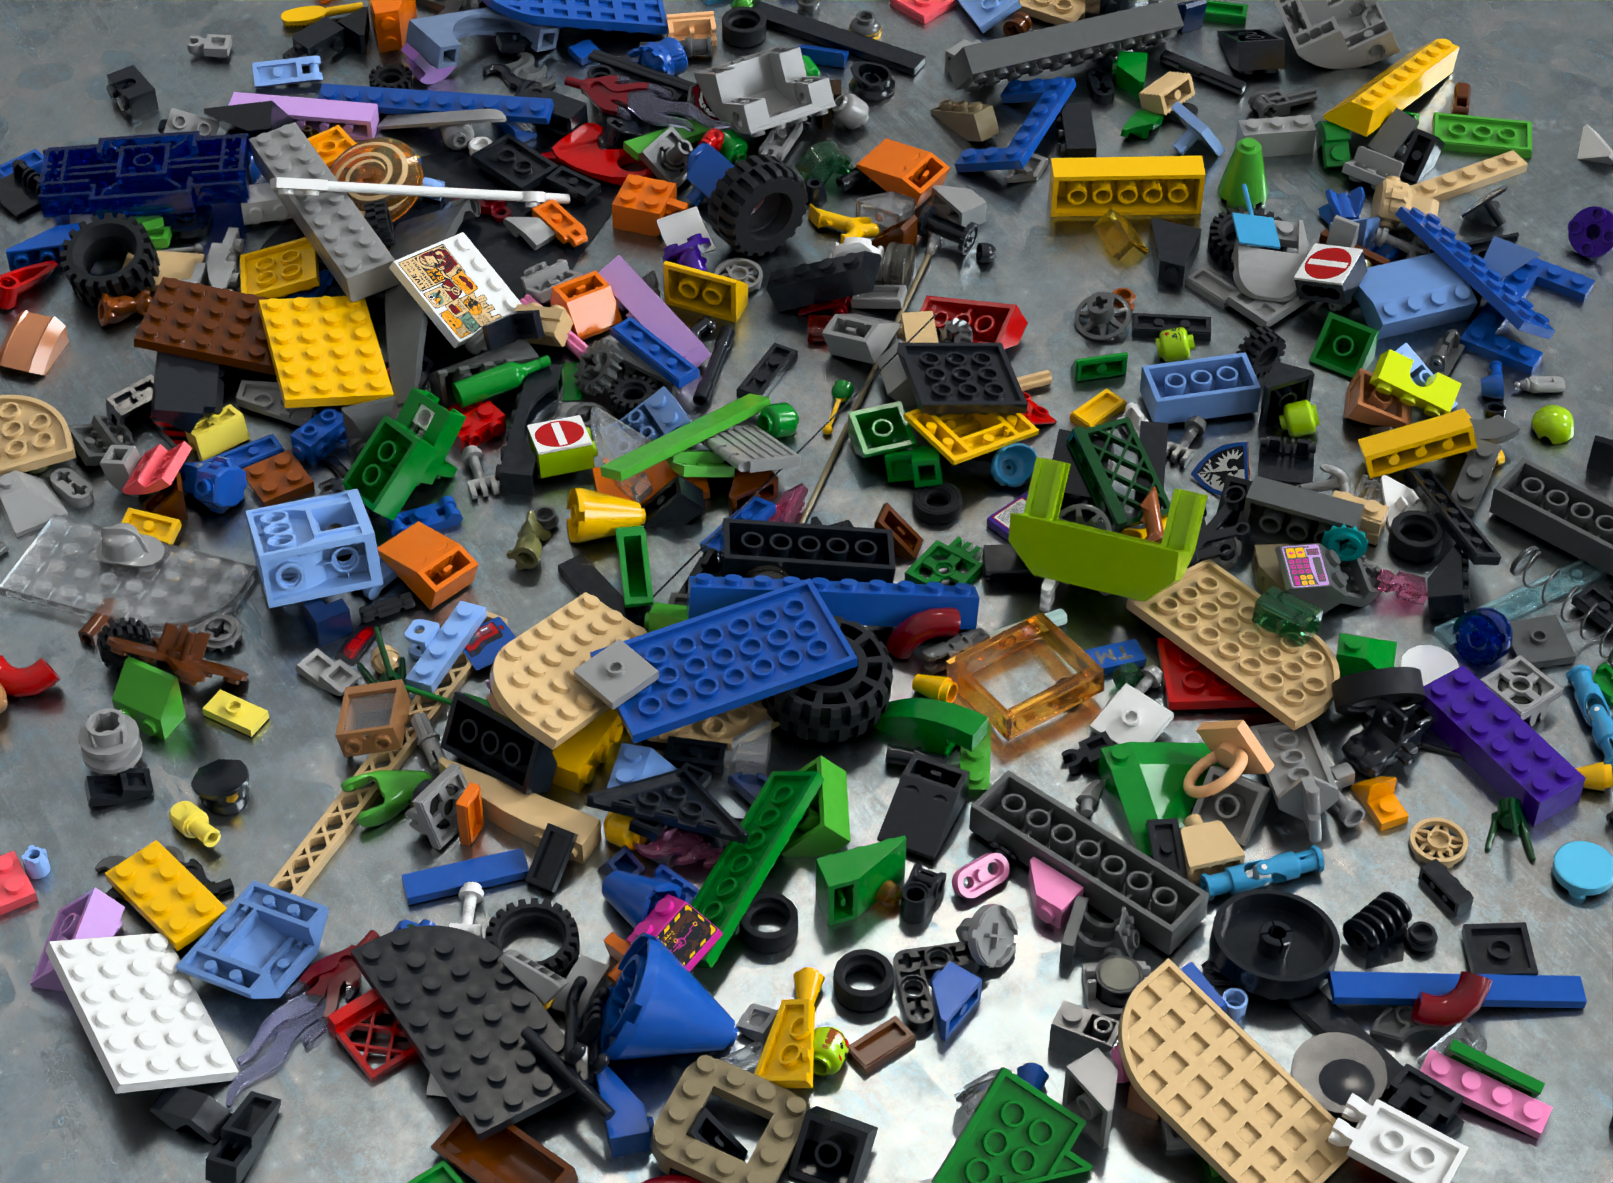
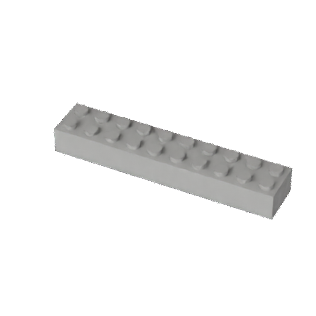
(328, 220)

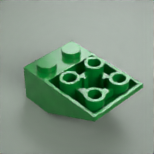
(852, 878)

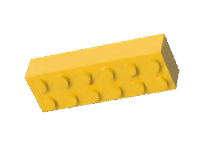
(1126, 185)

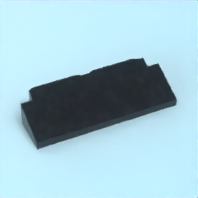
(186, 390)

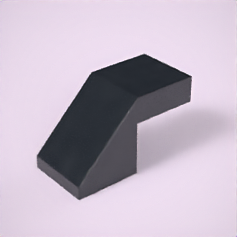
(198, 1110)

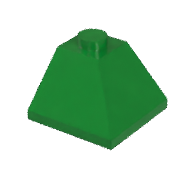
(1363, 653)

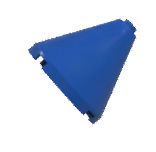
(661, 1008)

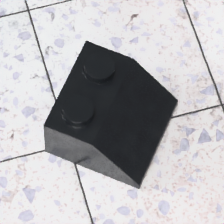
(831, 1148)

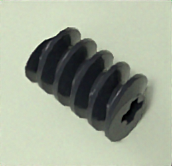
(1376, 922)

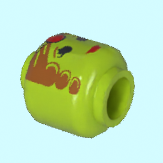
(829, 1050)

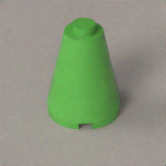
(1247, 168)

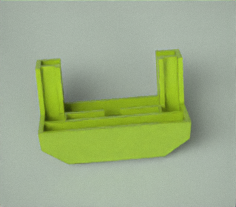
(1099, 556)

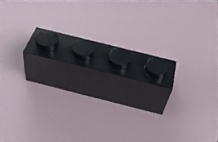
(823, 280)
(497, 746)

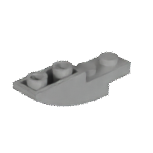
(223, 261)

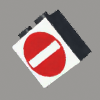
(1330, 274)

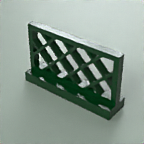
(1097, 477)

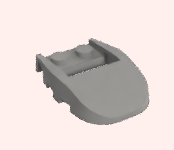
(1271, 273)

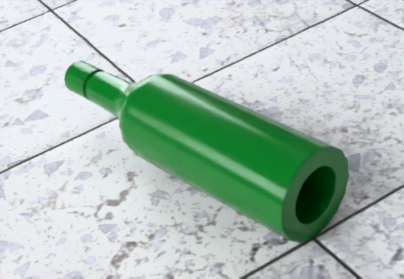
(494, 381)

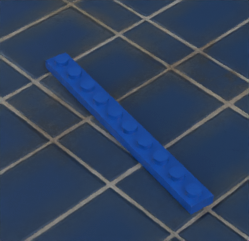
(424, 101)

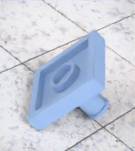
(1195, 131)

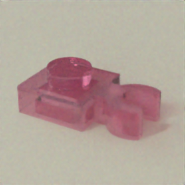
(1406, 585)

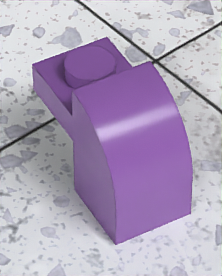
(422, 68)

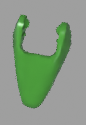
(395, 787)

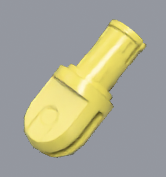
(193, 823)

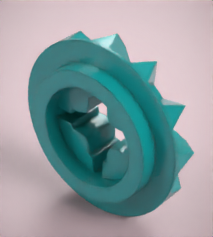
(1349, 550)

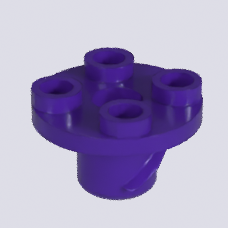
(1592, 232)
(688, 253)

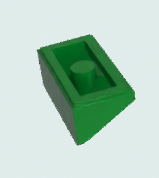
(1099, 366)

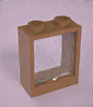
(373, 721)

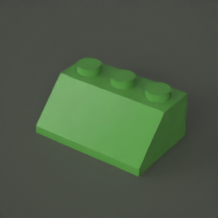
(826, 820)

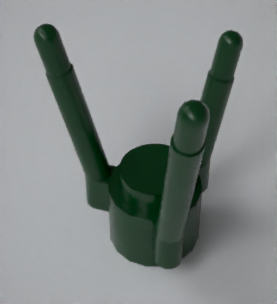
(389, 674)
(1510, 817)

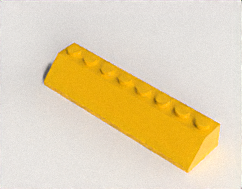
(1395, 87)

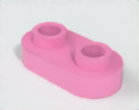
(978, 876)

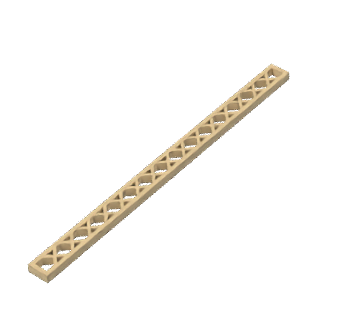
(365, 797)

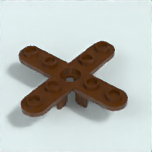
(182, 652)

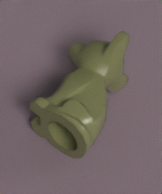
(528, 546)

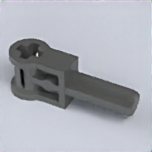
(1278, 104)

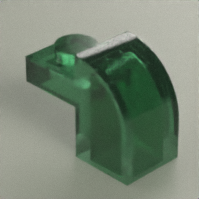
(822, 161)

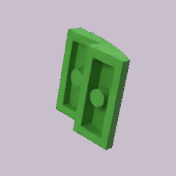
(700, 464)

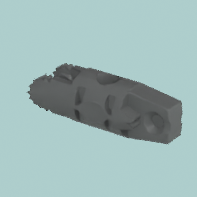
(949, 648)

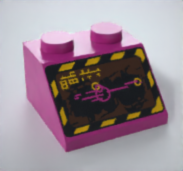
(680, 930)

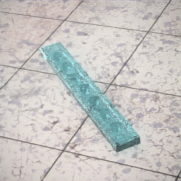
(1528, 600)

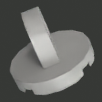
(990, 935)

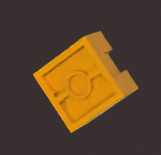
(331, 144)

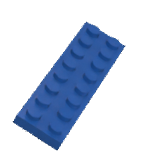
(1475, 273)

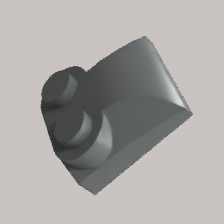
(362, 420)

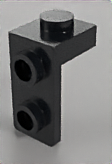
(513, 327)

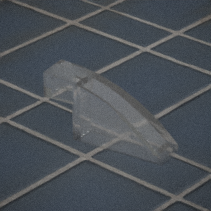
(615, 440)

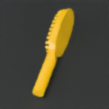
(311, 14)

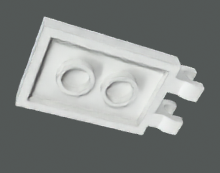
(1396, 1143)

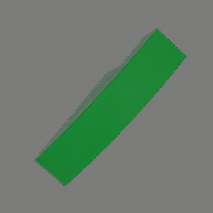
(634, 566)
(933, 725)

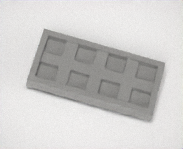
(1262, 311)

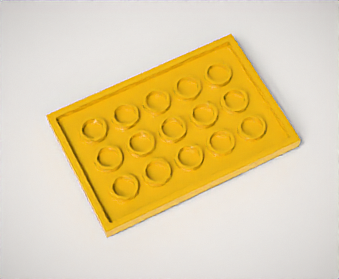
(324, 351)

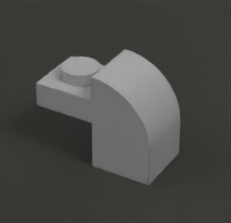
(119, 464)

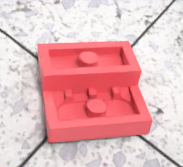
(156, 469)

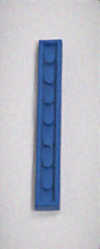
(1505, 990)

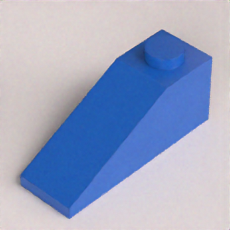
(629, 1128)

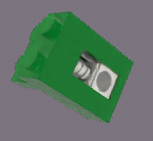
(436, 426)

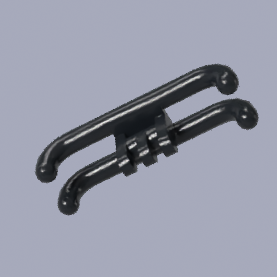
(585, 1029)

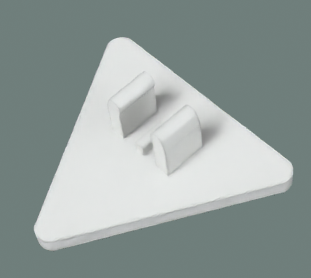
(1399, 498)

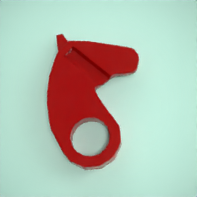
(582, 154)

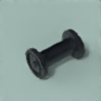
(963, 236)

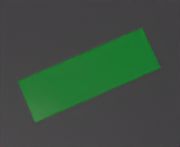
(570, 390)

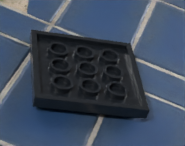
(961, 378)

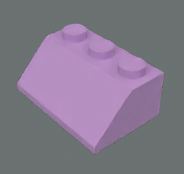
(84, 918)

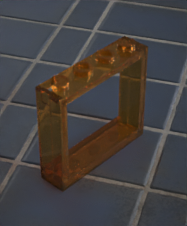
(1040, 706)

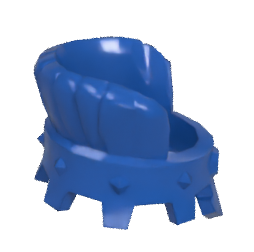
(662, 56)

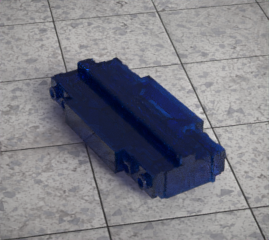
(146, 175)

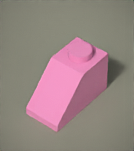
(1052, 893)

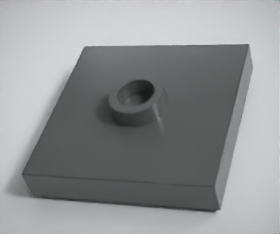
(1541, 642)

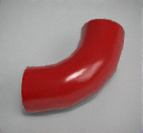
(27, 680)

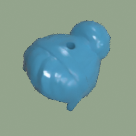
(1019, 459)

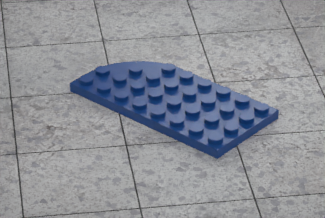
(607, 15)

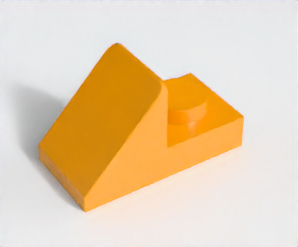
(1380, 801)

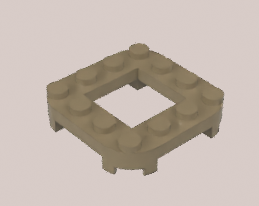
(707, 1164)

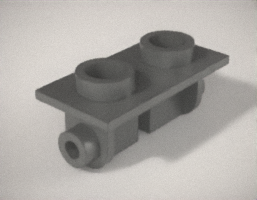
(1445, 353)

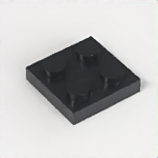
(1499, 948)

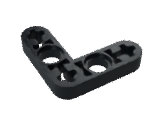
(918, 977)

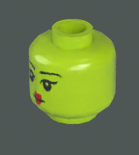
(1175, 345)

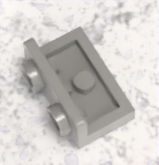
(1371, 167)

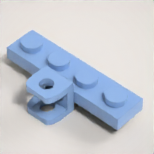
(441, 646)

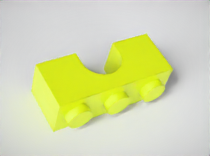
(1394, 378)

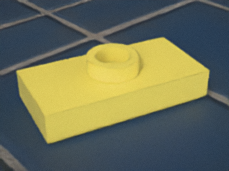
(235, 713)

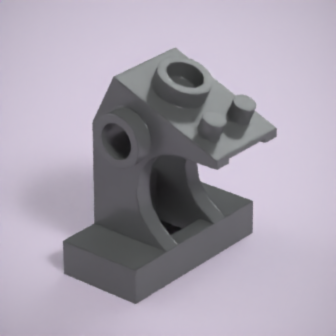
(1082, 929)

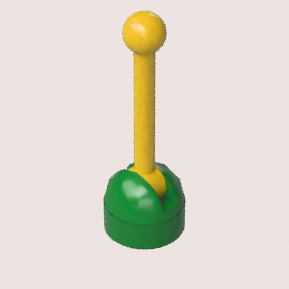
(841, 393)

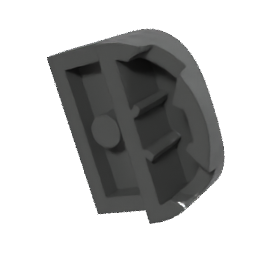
(94, 439)
(1361, 582)

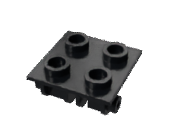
(20, 189)
(1286, 461)

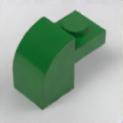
(1334, 144)
(919, 464)

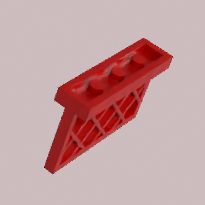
(355, 1017)

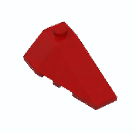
(988, 320)

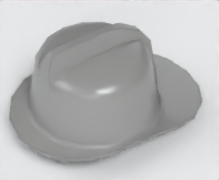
(126, 546)

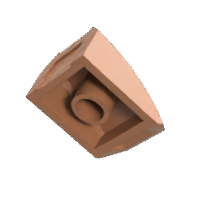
(33, 343)
(1371, 407)

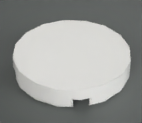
(1431, 660)

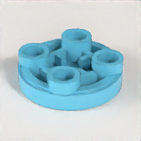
(1583, 868)

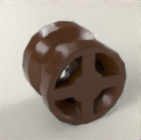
(1017, 24)

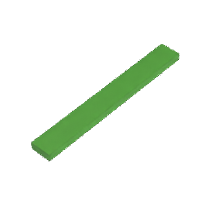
(684, 437)

